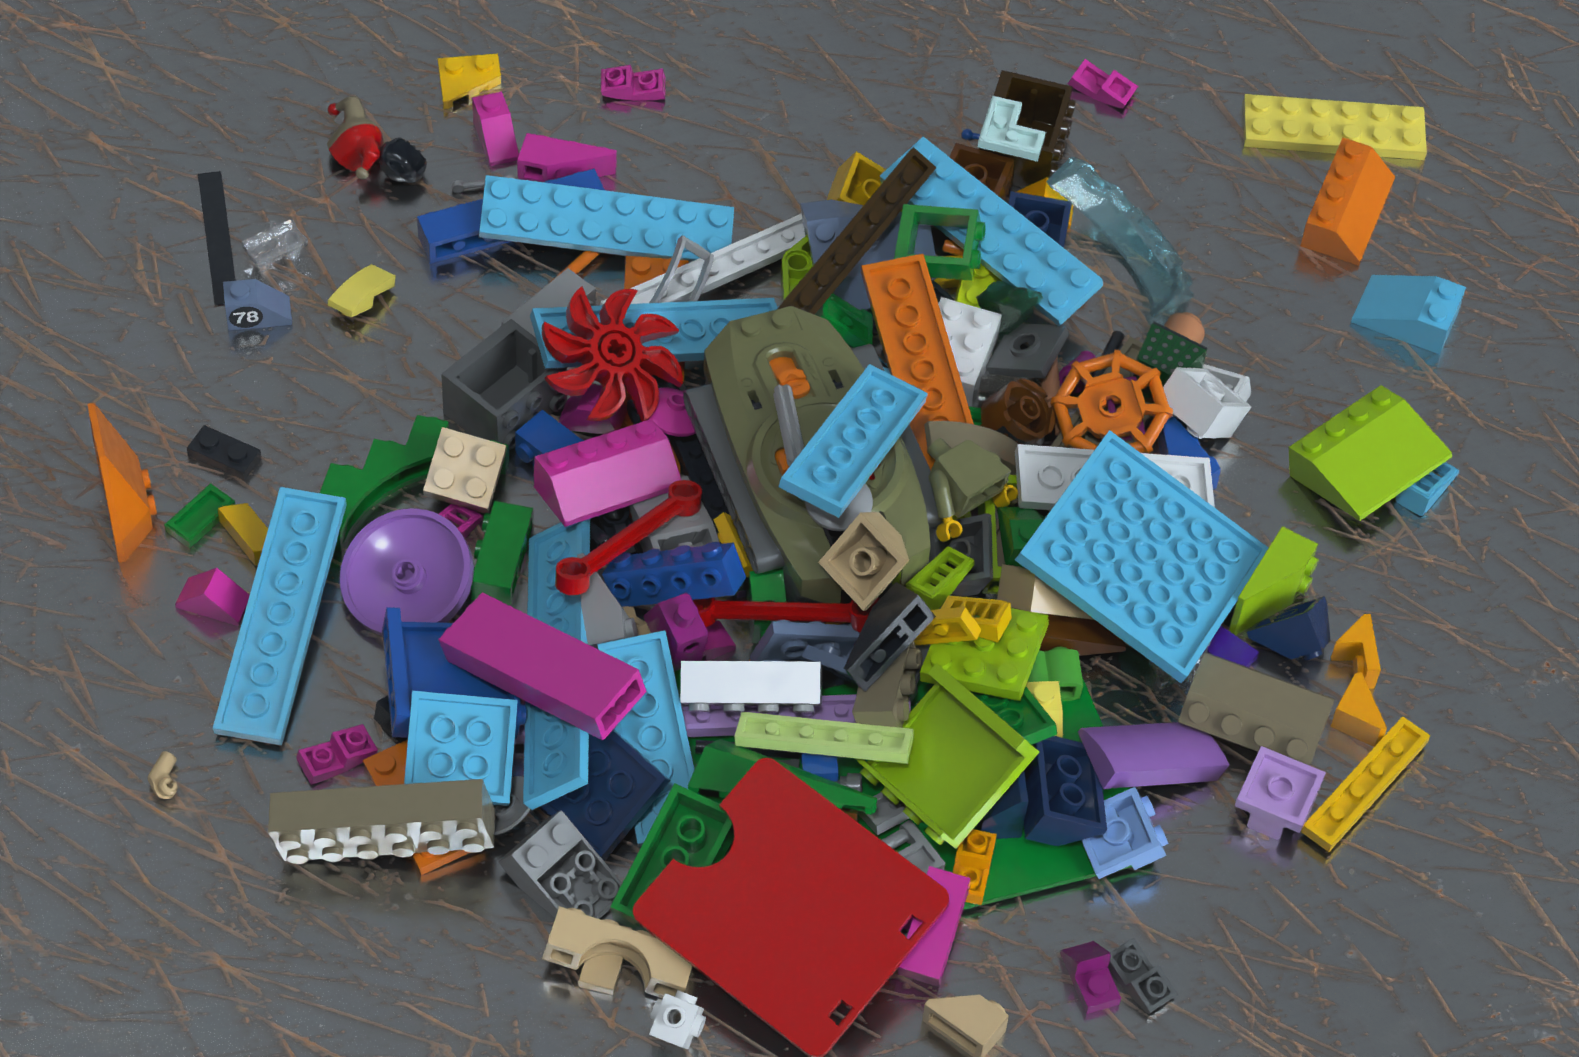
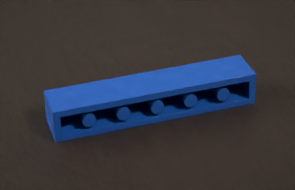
(456, 229)

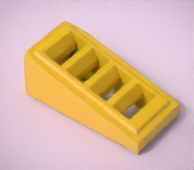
(996, 610)

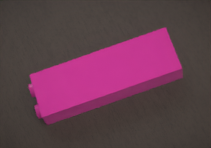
(543, 665)

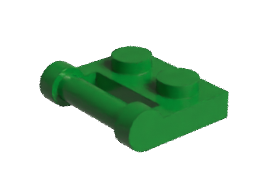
(850, 322)

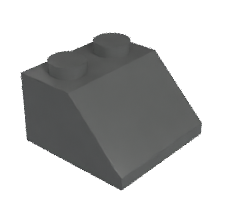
(975, 543)

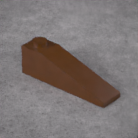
(1080, 634)

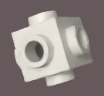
(664, 1016)

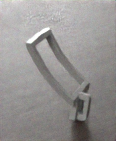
(696, 249)

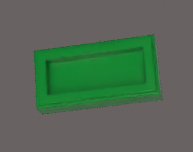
(198, 516)

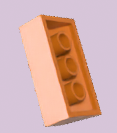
(1348, 203)

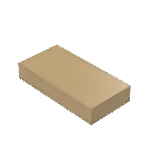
(601, 973)

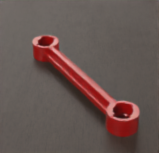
(574, 573)
(777, 611)

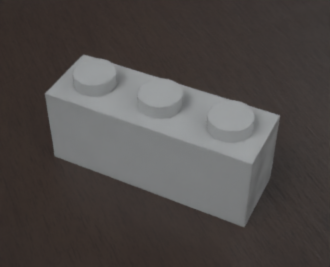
(554, 294)

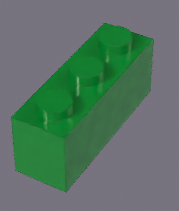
(502, 551)

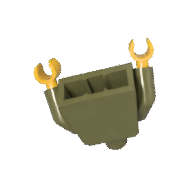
(964, 480)

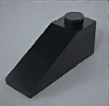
(886, 634)

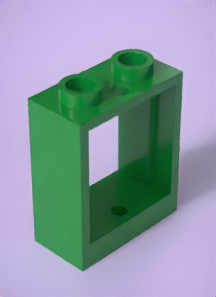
(940, 266)

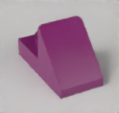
(1090, 976)

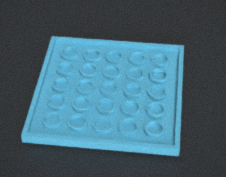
(1143, 556)

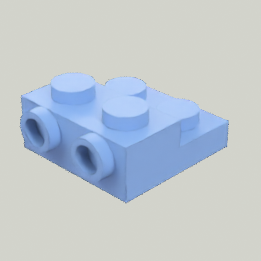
(1128, 837)

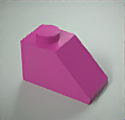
(495, 128)
(578, 409)

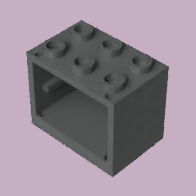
(500, 385)

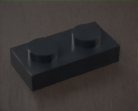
(224, 452)

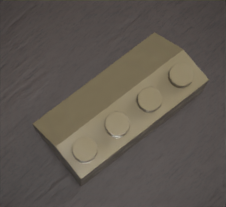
(1255, 709)

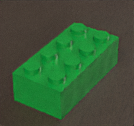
(685, 830)

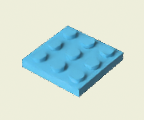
(462, 740)

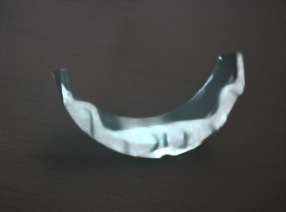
(1129, 231)

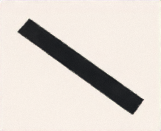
(216, 232)

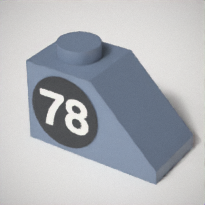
(255, 305)

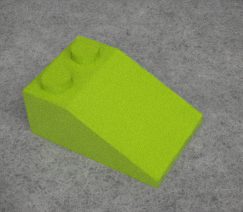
(1276, 580)

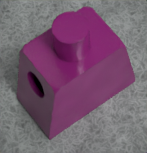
(682, 627)

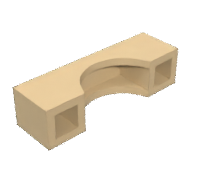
(580, 937)

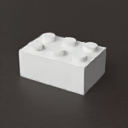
(972, 339)

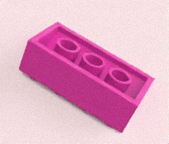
(606, 472)

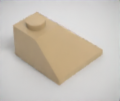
(866, 558)

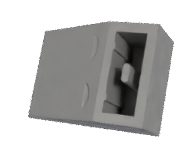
(679, 531)
(561, 869)

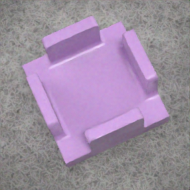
(1278, 793)

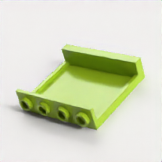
(957, 761)

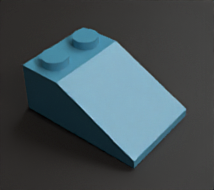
(1410, 308)

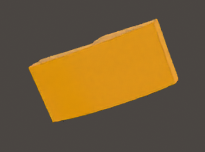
(974, 862)

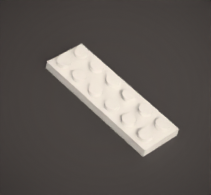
(1047, 472)

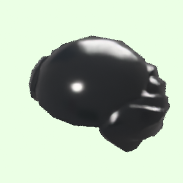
(402, 161)

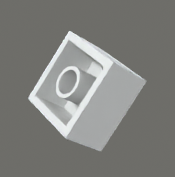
(1204, 403)

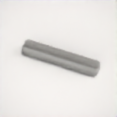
(788, 422)

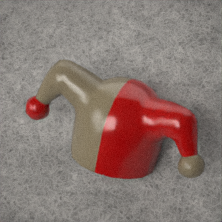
(357, 139)

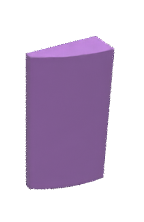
(1152, 754)

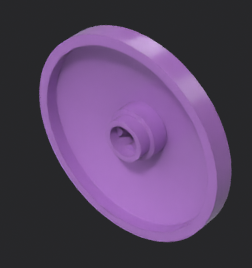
(406, 563)

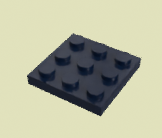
(616, 796)

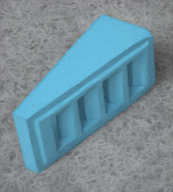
(1427, 490)

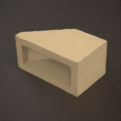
(967, 1022)

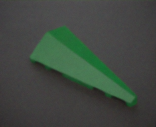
(725, 765)

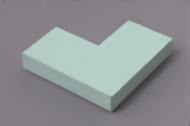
(1003, 134)

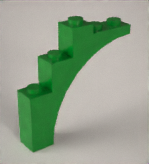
(385, 471)

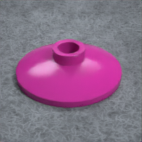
(671, 413)

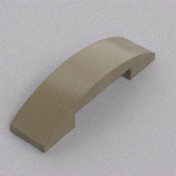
(957, 432)

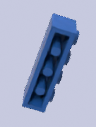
(661, 575)

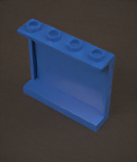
(418, 664)

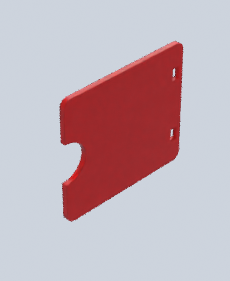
(795, 910)

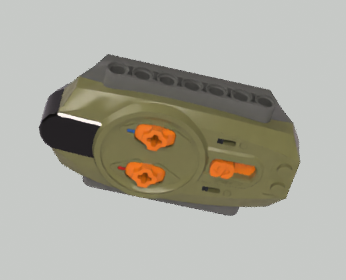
(747, 455)

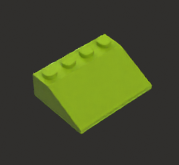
(1367, 453)

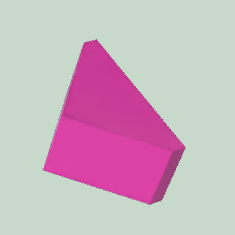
(214, 596)

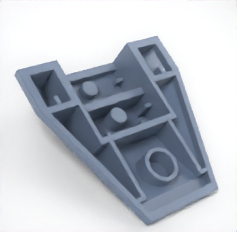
(827, 219)

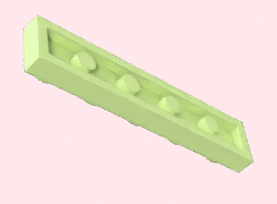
(824, 737)

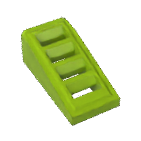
(936, 595)

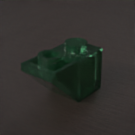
(1012, 302)

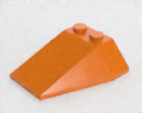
(123, 486)

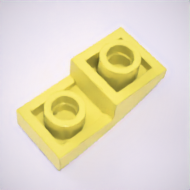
(359, 290)

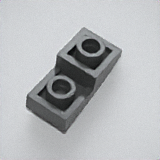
(1138, 977)

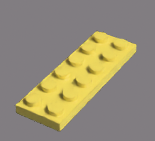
(1322, 124)

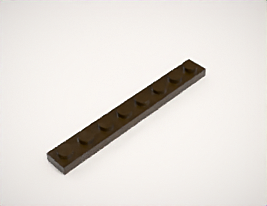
(860, 233)

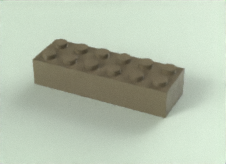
(382, 821)

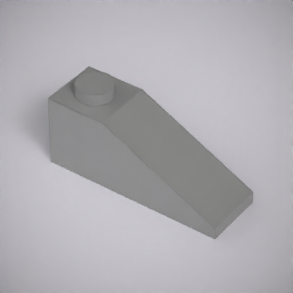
(603, 614)

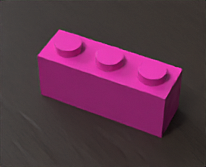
(930, 955)

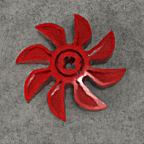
(612, 354)

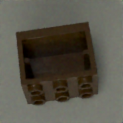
(1043, 108)

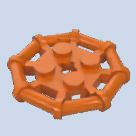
(1120, 390)

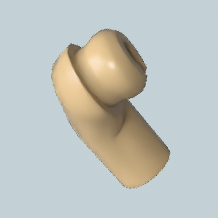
(159, 776)

